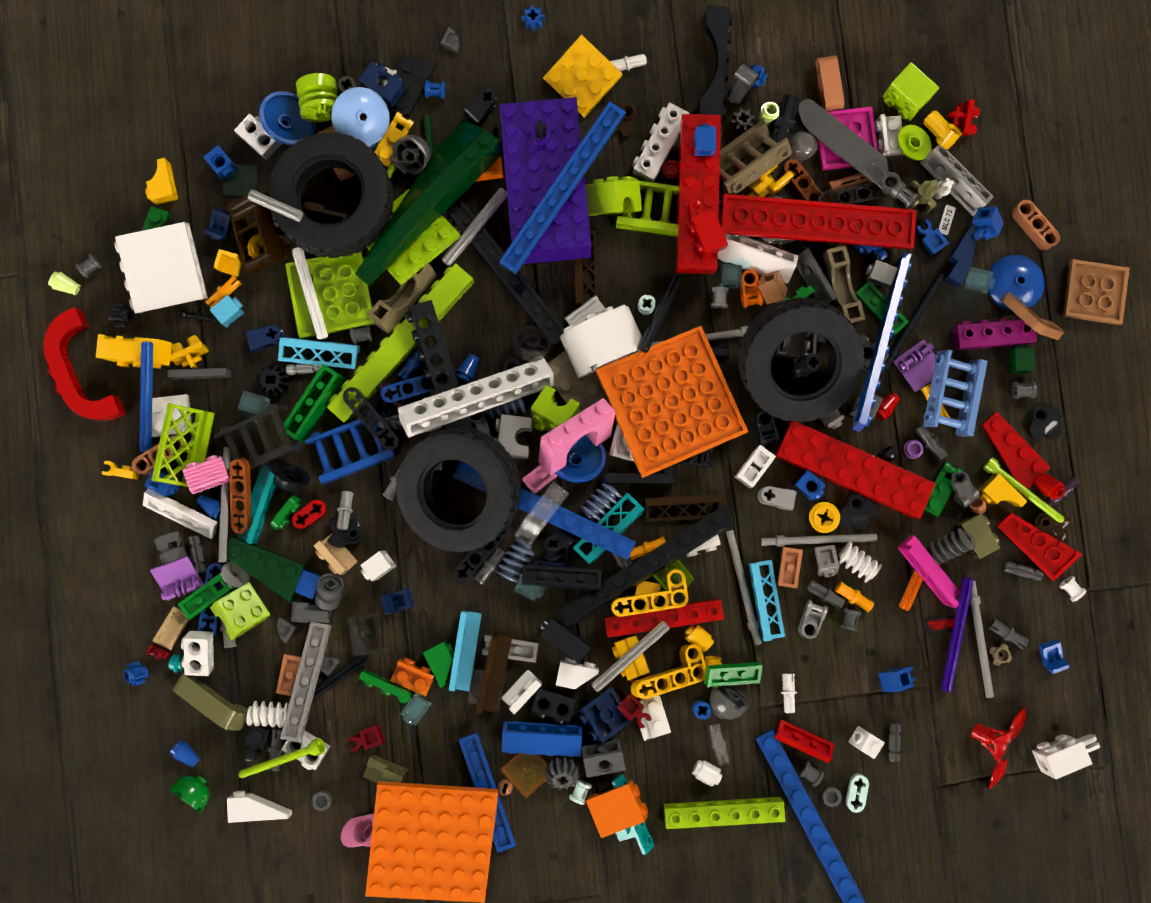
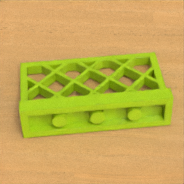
(195, 448)

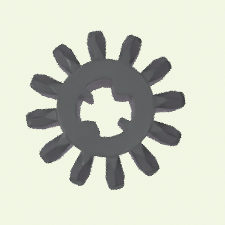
(562, 773)

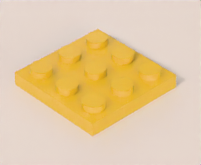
(583, 74)

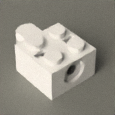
(1065, 754)

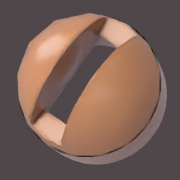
(978, 506)
(500, 787)

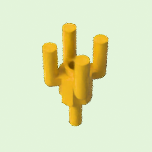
(766, 184)

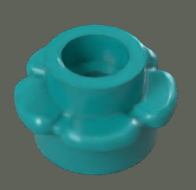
(176, 663)

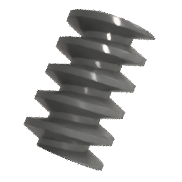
(952, 547)

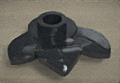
(1046, 424)
(857, 515)
(342, 537)

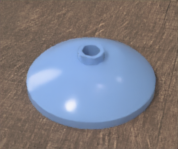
(348, 108)

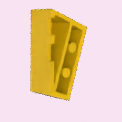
(128, 350)

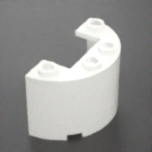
(601, 339)

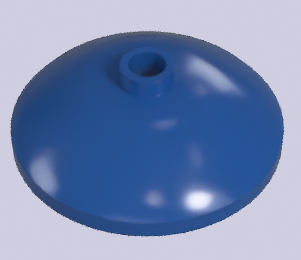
(284, 108)
(1007, 272)
(590, 461)

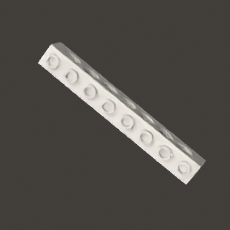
(475, 397)

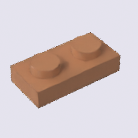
(789, 567)
(288, 674)

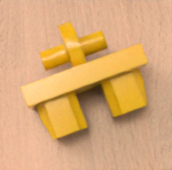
(190, 355)

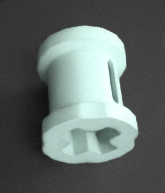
(646, 298)
(580, 792)

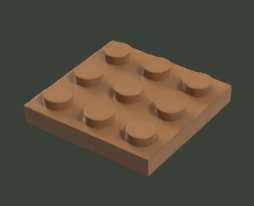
(1096, 292)

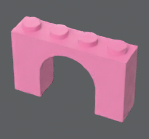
(594, 422)

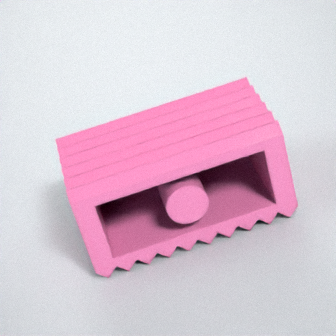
(206, 474)

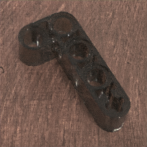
(852, 197)

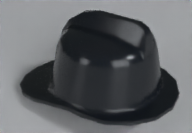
(288, 476)

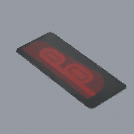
(939, 624)

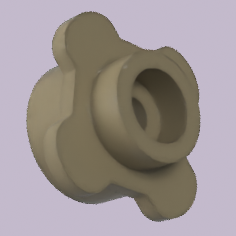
(1006, 656)

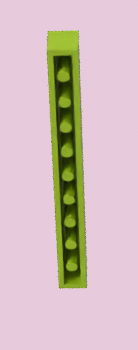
(400, 343)

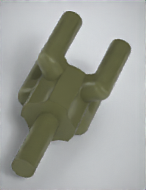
(926, 192)

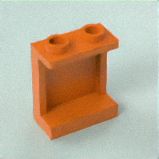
(617, 809)

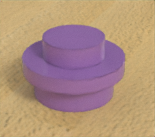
(913, 449)

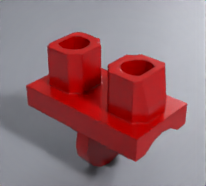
(962, 117)

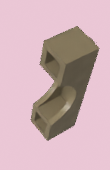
(838, 271)
(390, 311)

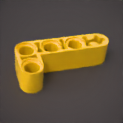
(649, 597)
(668, 677)

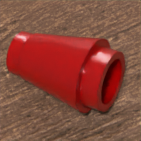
(887, 406)

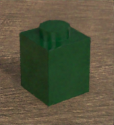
(1021, 359)

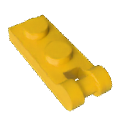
(384, 149)

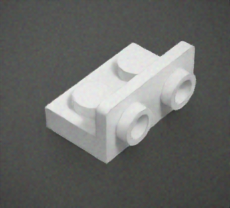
(887, 133)
(521, 691)

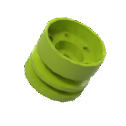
(316, 96)

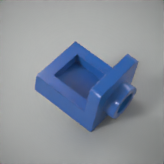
(1052, 656)

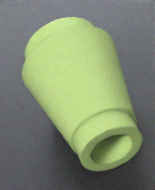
(768, 112)
(63, 283)

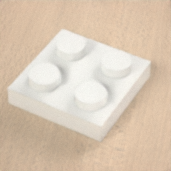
(159, 408)

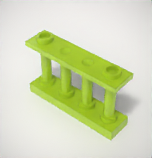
(645, 224)

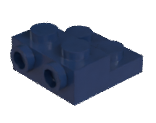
(602, 716)

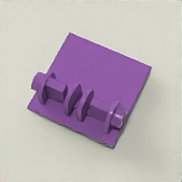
(917, 365)
(177, 578)

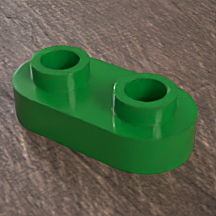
(281, 519)

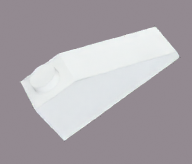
(250, 807)

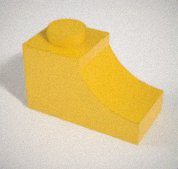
(162, 185)
(998, 489)

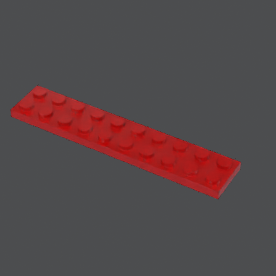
(818, 221)

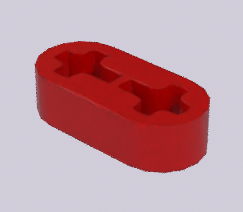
(307, 511)

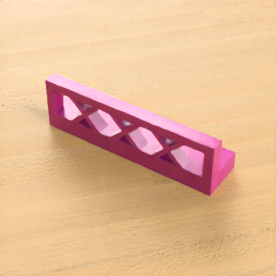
(929, 571)

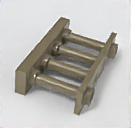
(745, 145)

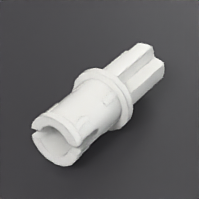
(629, 62)
(943, 188)
(789, 691)

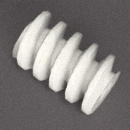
(859, 562)
(267, 715)

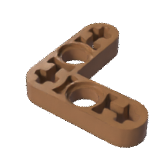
(1038, 324)

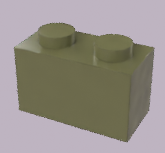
(985, 540)

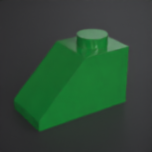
(440, 661)

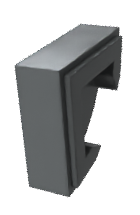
(450, 40)
(285, 629)
(329, 665)

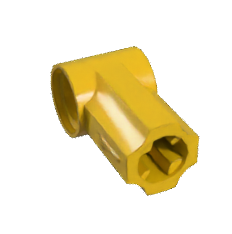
(946, 133)

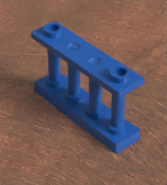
(347, 467)

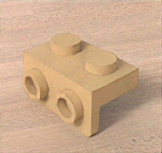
(339, 558)

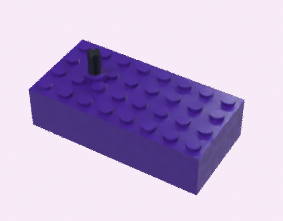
(536, 147)

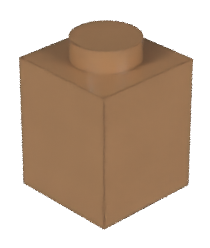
(772, 287)

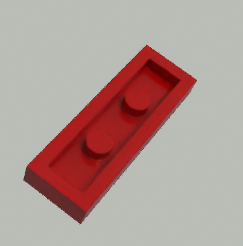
(804, 741)

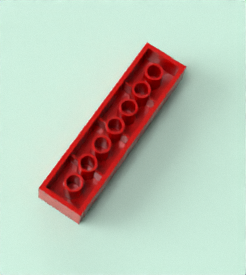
(696, 180)
(854, 470)

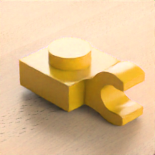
(125, 471)

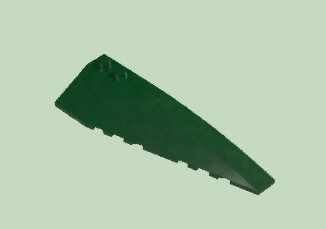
(450, 172)

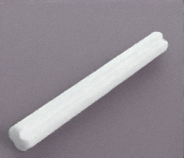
(309, 293)

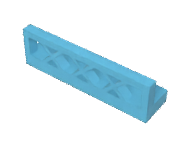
(320, 345)
(760, 603)
(465, 651)

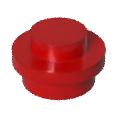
(670, 169)

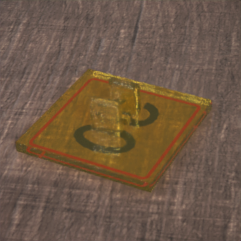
(526, 772)

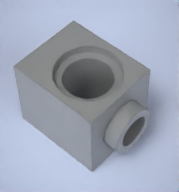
(881, 274)

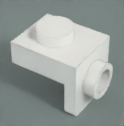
(866, 742)

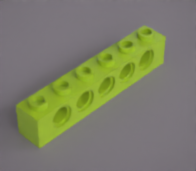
(724, 812)

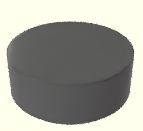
(831, 796)
(322, 800)

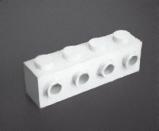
(660, 143)
(758, 256)

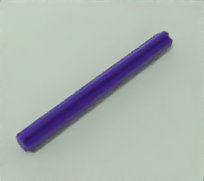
(957, 633)

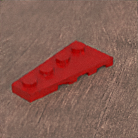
(1018, 456)
(1041, 548)

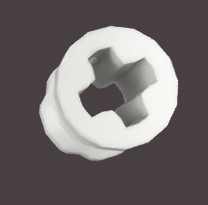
(1072, 588)

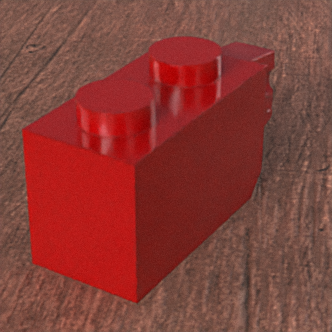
(706, 229)

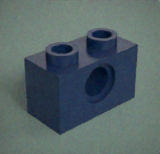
(374, 75)

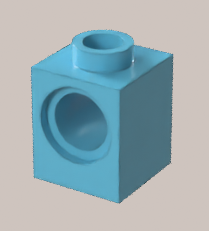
(227, 310)

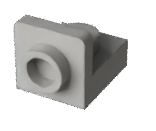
(832, 420)
(827, 561)

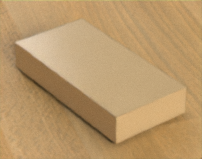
(171, 629)

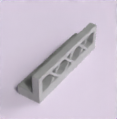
(966, 187)

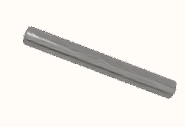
(475, 227)
(630, 656)

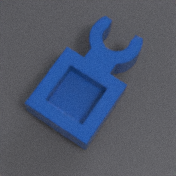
(933, 240)

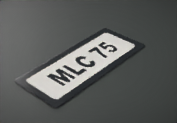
(947, 219)

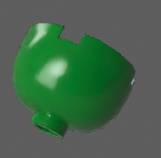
(192, 791)

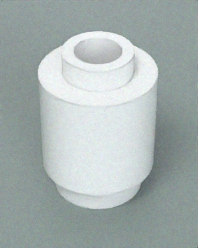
(707, 773)

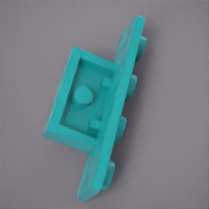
(638, 831)

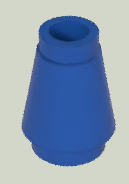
(467, 370)
(210, 506)
(184, 753)

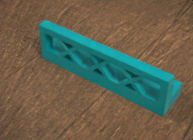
(260, 503)
(620, 528)

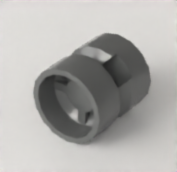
(176, 552)
(329, 591)

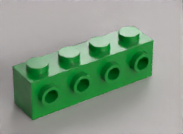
(312, 403)

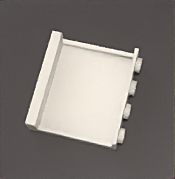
(160, 267)

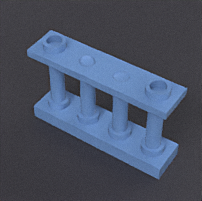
(971, 393)

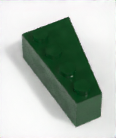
(268, 567)

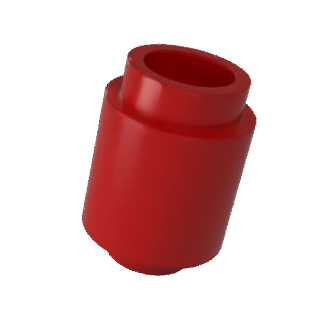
(1049, 486)

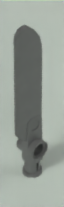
(853, 150)

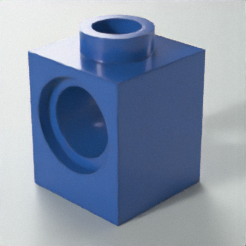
(705, 140)
(217, 156)
(801, 482)

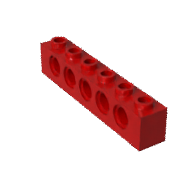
(687, 615)

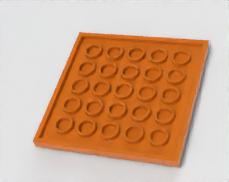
(671, 401)
(431, 842)

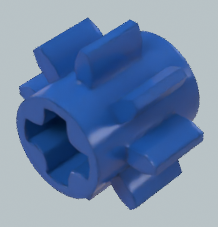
(533, 12)
(762, 77)
(135, 673)

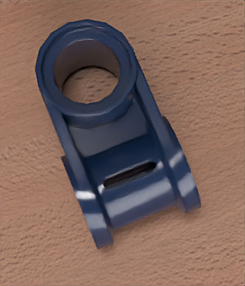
(261, 338)

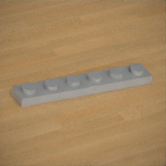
(305, 682)

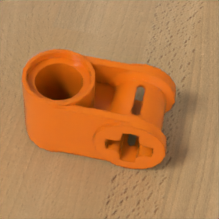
(750, 290)

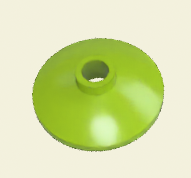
(914, 142)

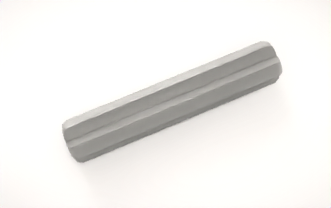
(275, 205)

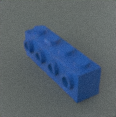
(541, 738)

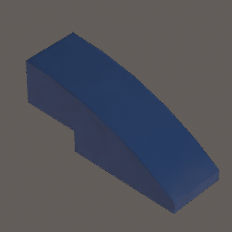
(961, 258)

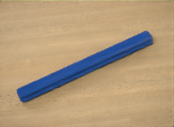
(146, 391)

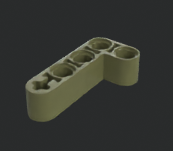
(210, 703)

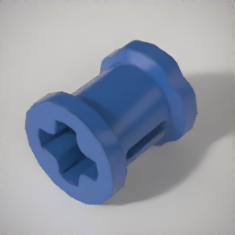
(435, 89)
(695, 709)

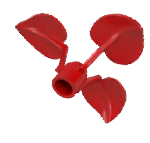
(1000, 743)

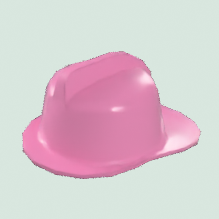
(358, 831)

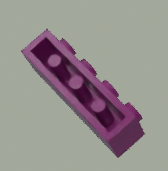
(992, 334)

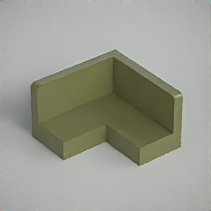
(383, 770)

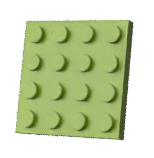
(423, 249)
(340, 294)

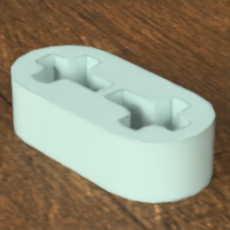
(861, 793)

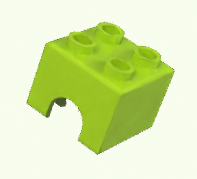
(910, 92)
(613, 196)
(547, 414)
(240, 610)

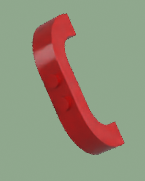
(61, 369)

